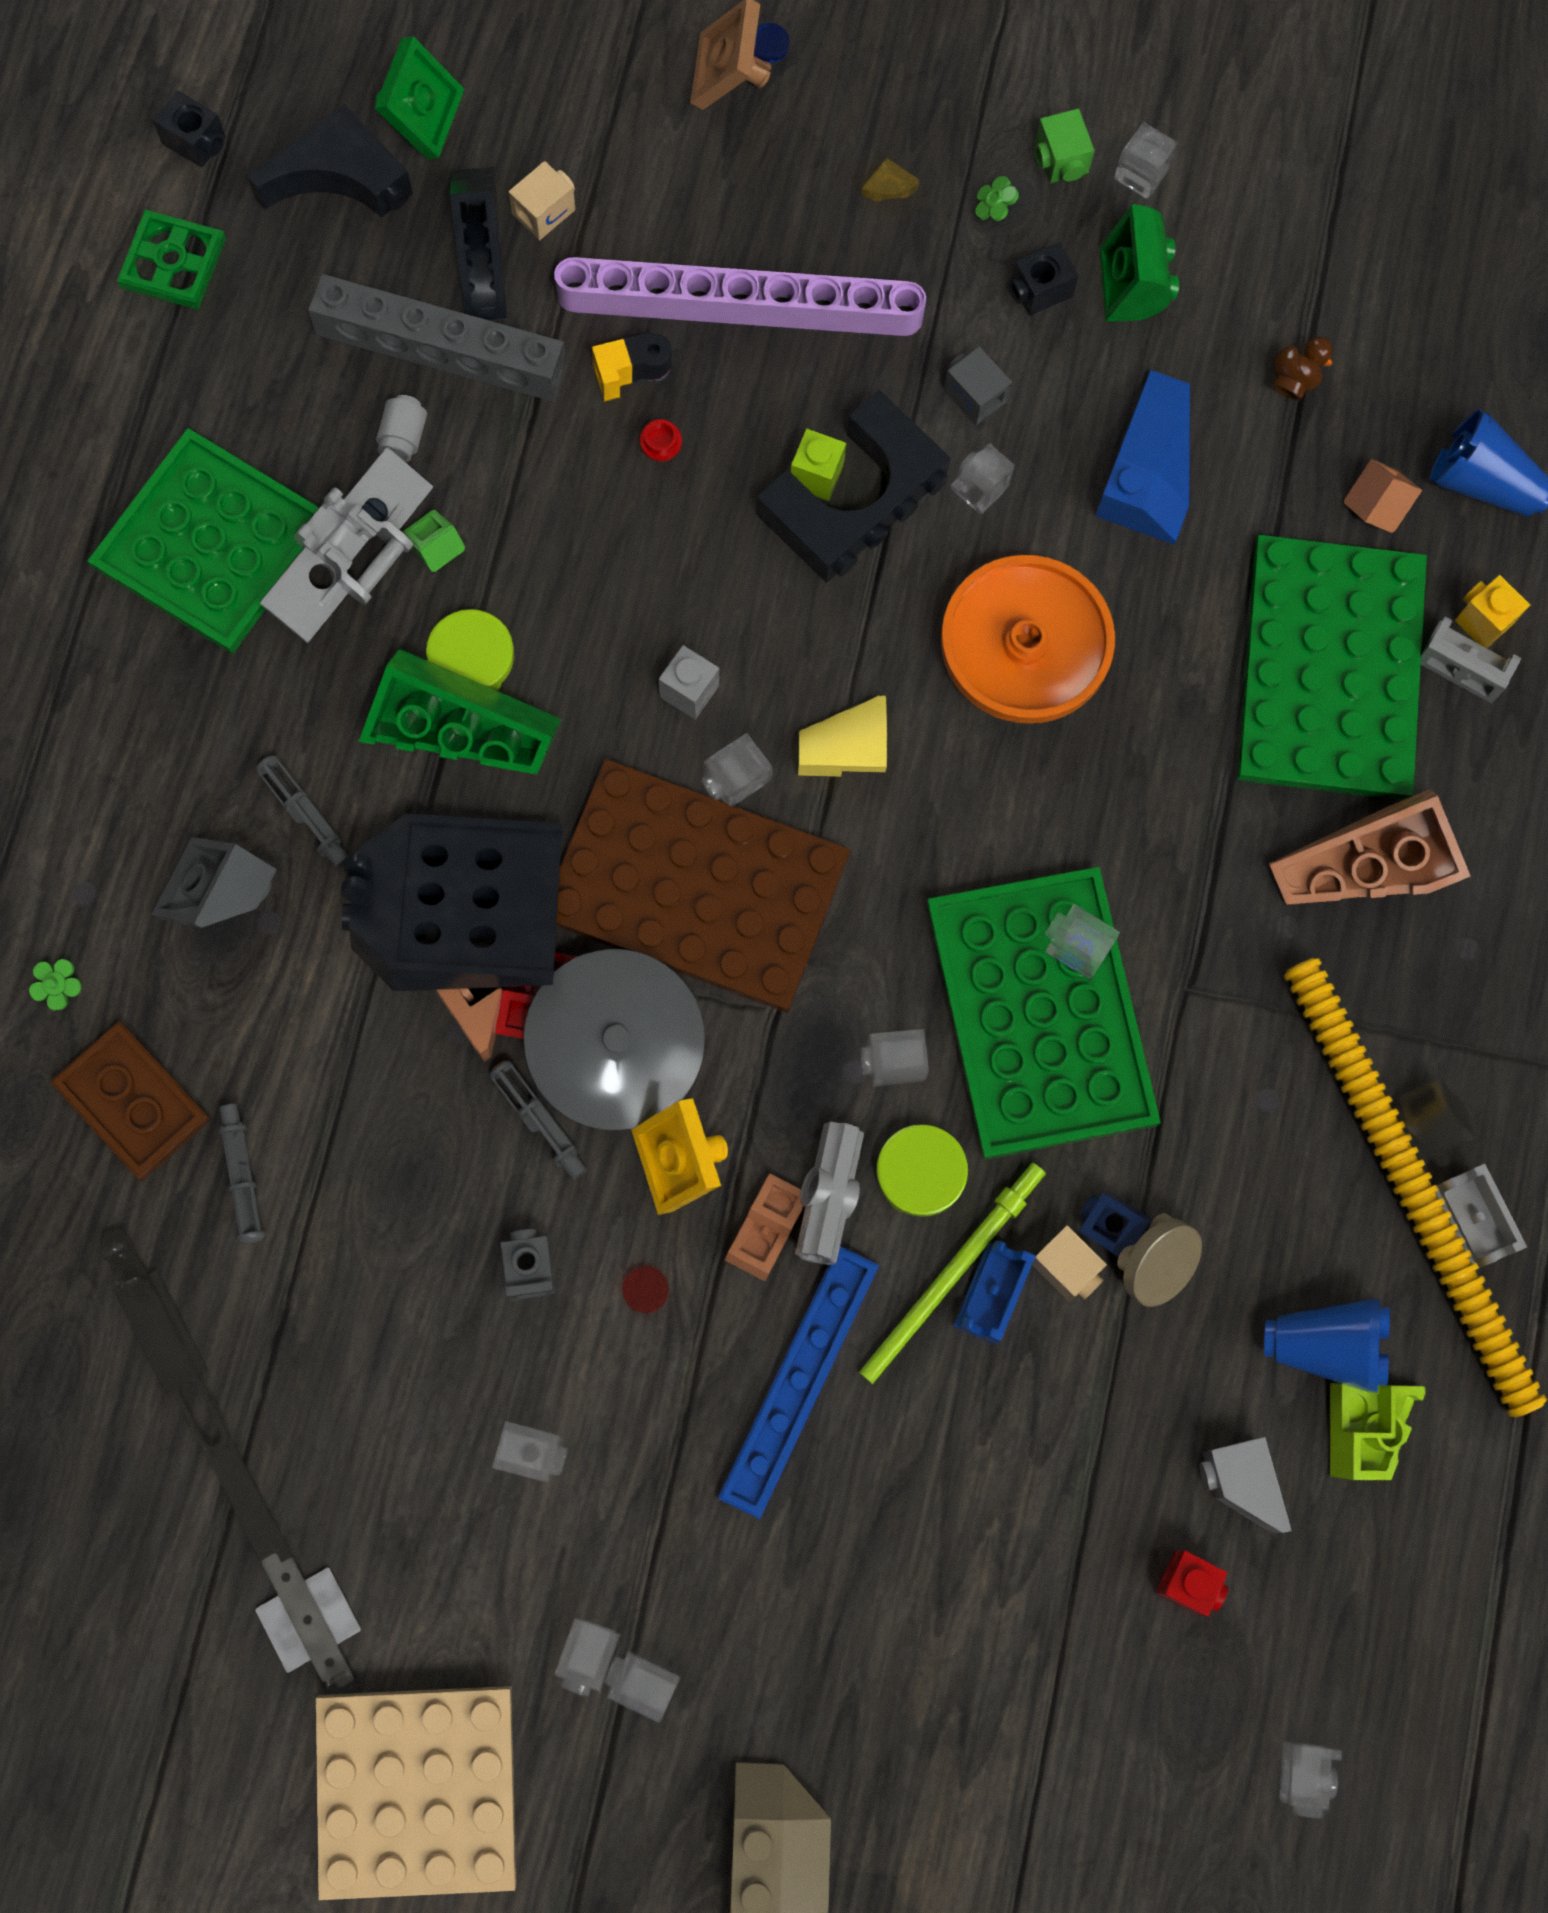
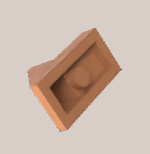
(475, 1021)

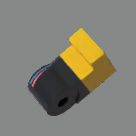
(630, 361)

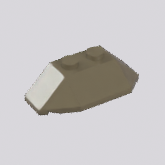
(778, 1844)

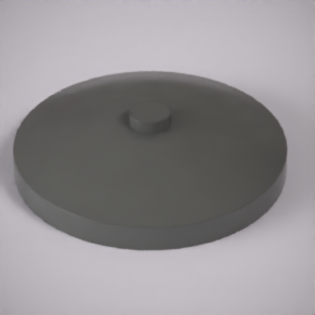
(613, 1039)

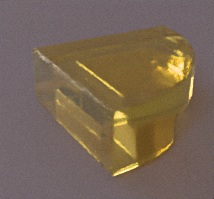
(890, 182)

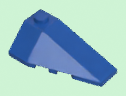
(1153, 466)

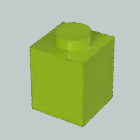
(819, 463)

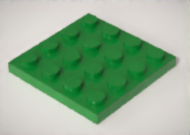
(205, 540)

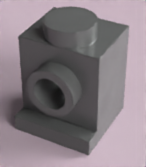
(532, 1282)

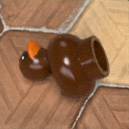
(1300, 372)

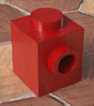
(1193, 1584)

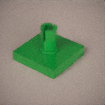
(419, 98)

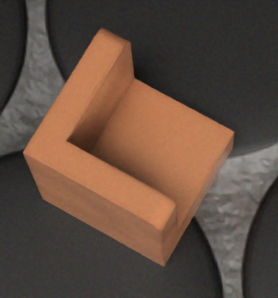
(1382, 496)

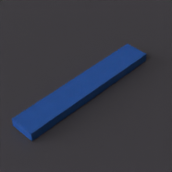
(798, 1383)

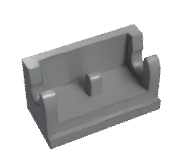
(1467, 662)
(1480, 1216)

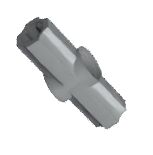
(829, 1193)

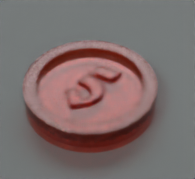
(645, 1290)

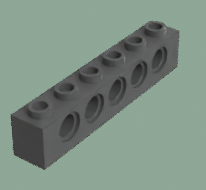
(438, 337)

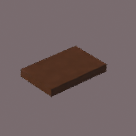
(130, 1101)

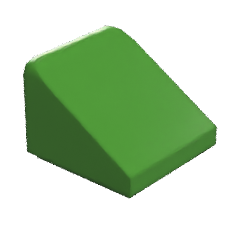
(434, 540)

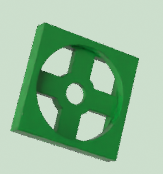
(154, 224)

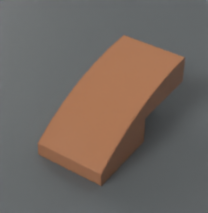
(766, 1228)

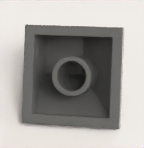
(213, 884)

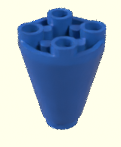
(1334, 1342)

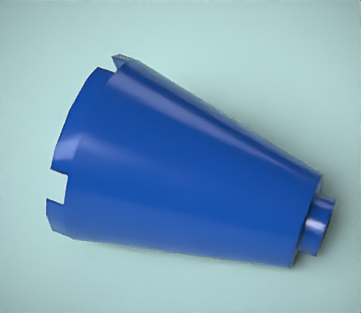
(1491, 468)

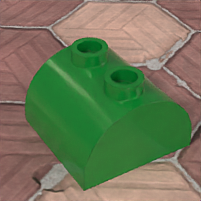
(1137, 266)

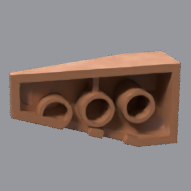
(1384, 854)

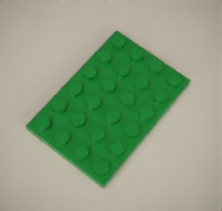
(1332, 668)
(1036, 1040)

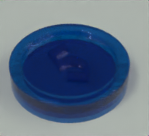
(771, 42)

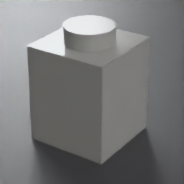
(689, 682)

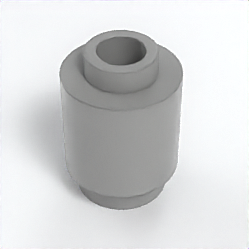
(401, 426)

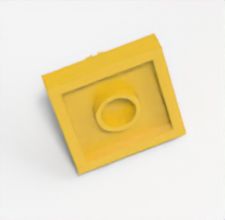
(678, 1156)

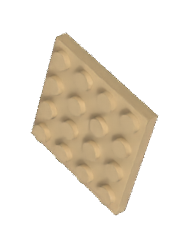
(415, 1793)

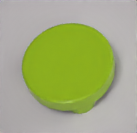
(473, 647)
(921, 1170)

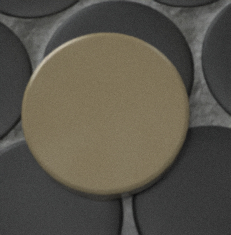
(1161, 1261)

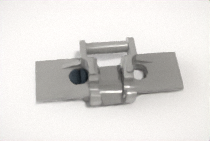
(335, 536)

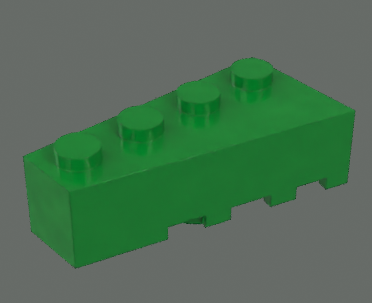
(457, 717)

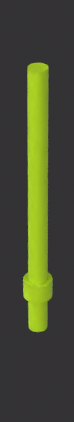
(1008, 1204)

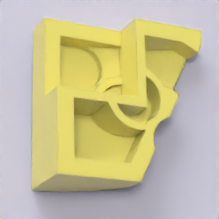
(846, 742)

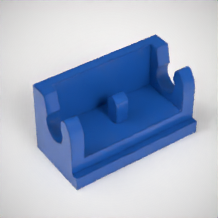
(994, 1292)

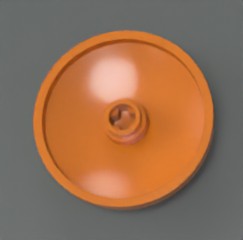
(1027, 639)

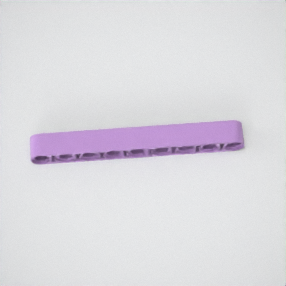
(758, 286)

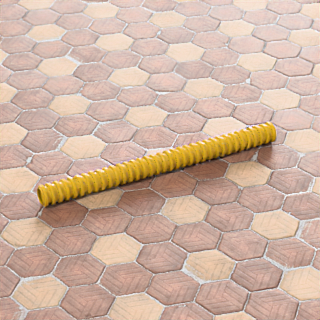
(1415, 1189)

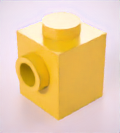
(1491, 611)

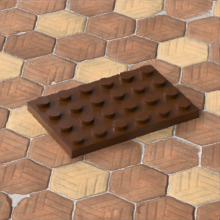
(697, 885)

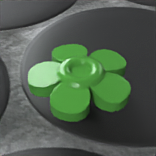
(995, 199)
(55, 984)

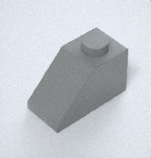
(1247, 1483)

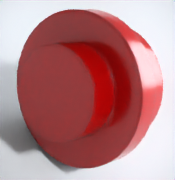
(661, 440)

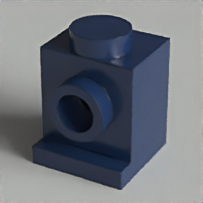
(1096, 1222)

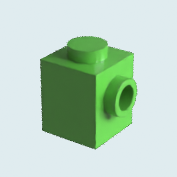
(1063, 146)

